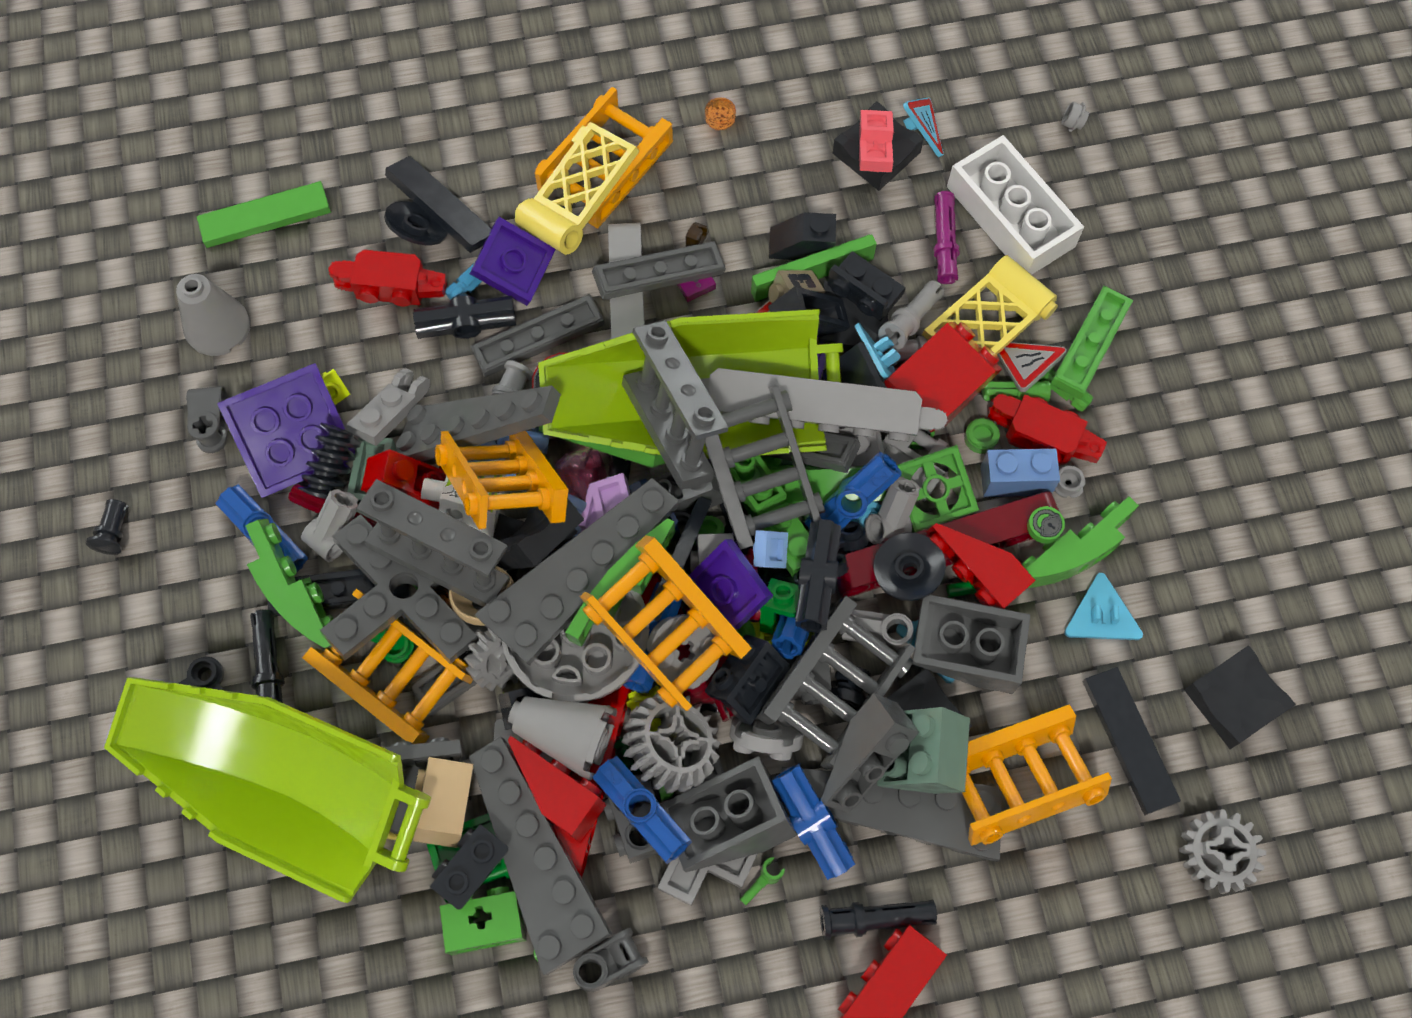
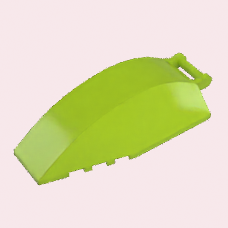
(599, 411)
(269, 781)

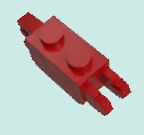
(387, 278)
(1041, 426)

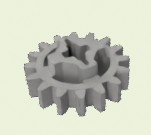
(488, 662)
(1221, 866)

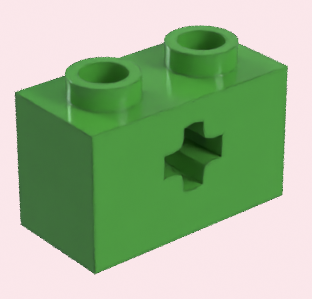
(504, 928)

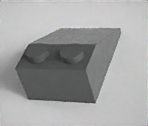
(972, 643)
(730, 816)

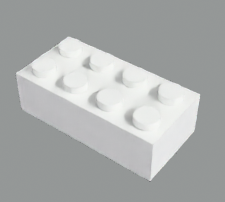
(1014, 205)

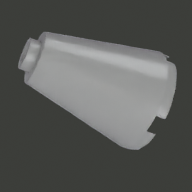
(210, 316)
(565, 730)

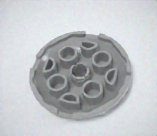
(583, 672)

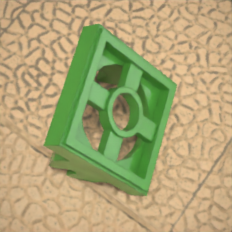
(957, 481)

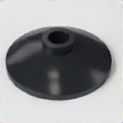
(413, 224)
(909, 551)

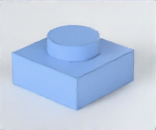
(770, 549)

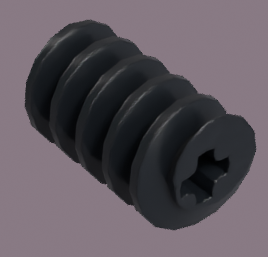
(330, 461)

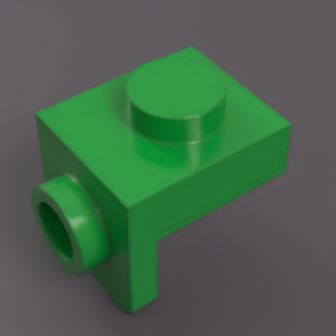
(783, 602)

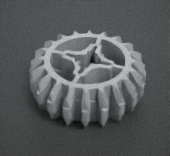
(661, 752)

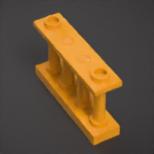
(654, 143)
(521, 458)
(701, 614)
(383, 703)
(1023, 740)

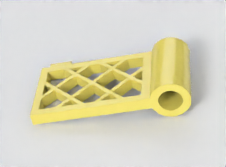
(548, 218)
(1015, 292)

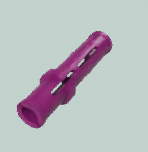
(946, 248)

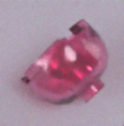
(580, 469)

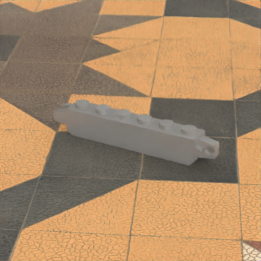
(828, 404)

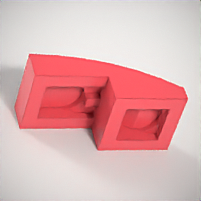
(876, 141)

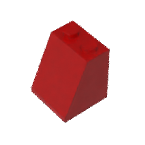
(947, 370)

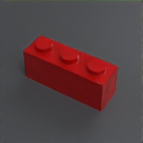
(895, 980)

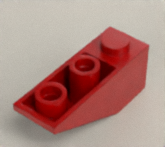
(401, 473)
(989, 569)
(559, 797)

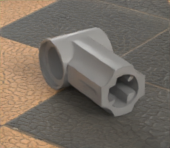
(894, 512)
(335, 514)
(878, 625)

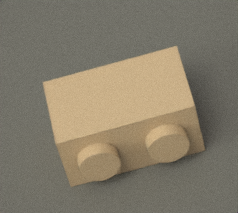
(448, 787)

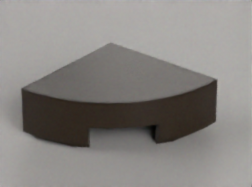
(696, 234)

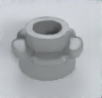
(1075, 116)
(1077, 481)

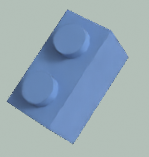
(1019, 472)

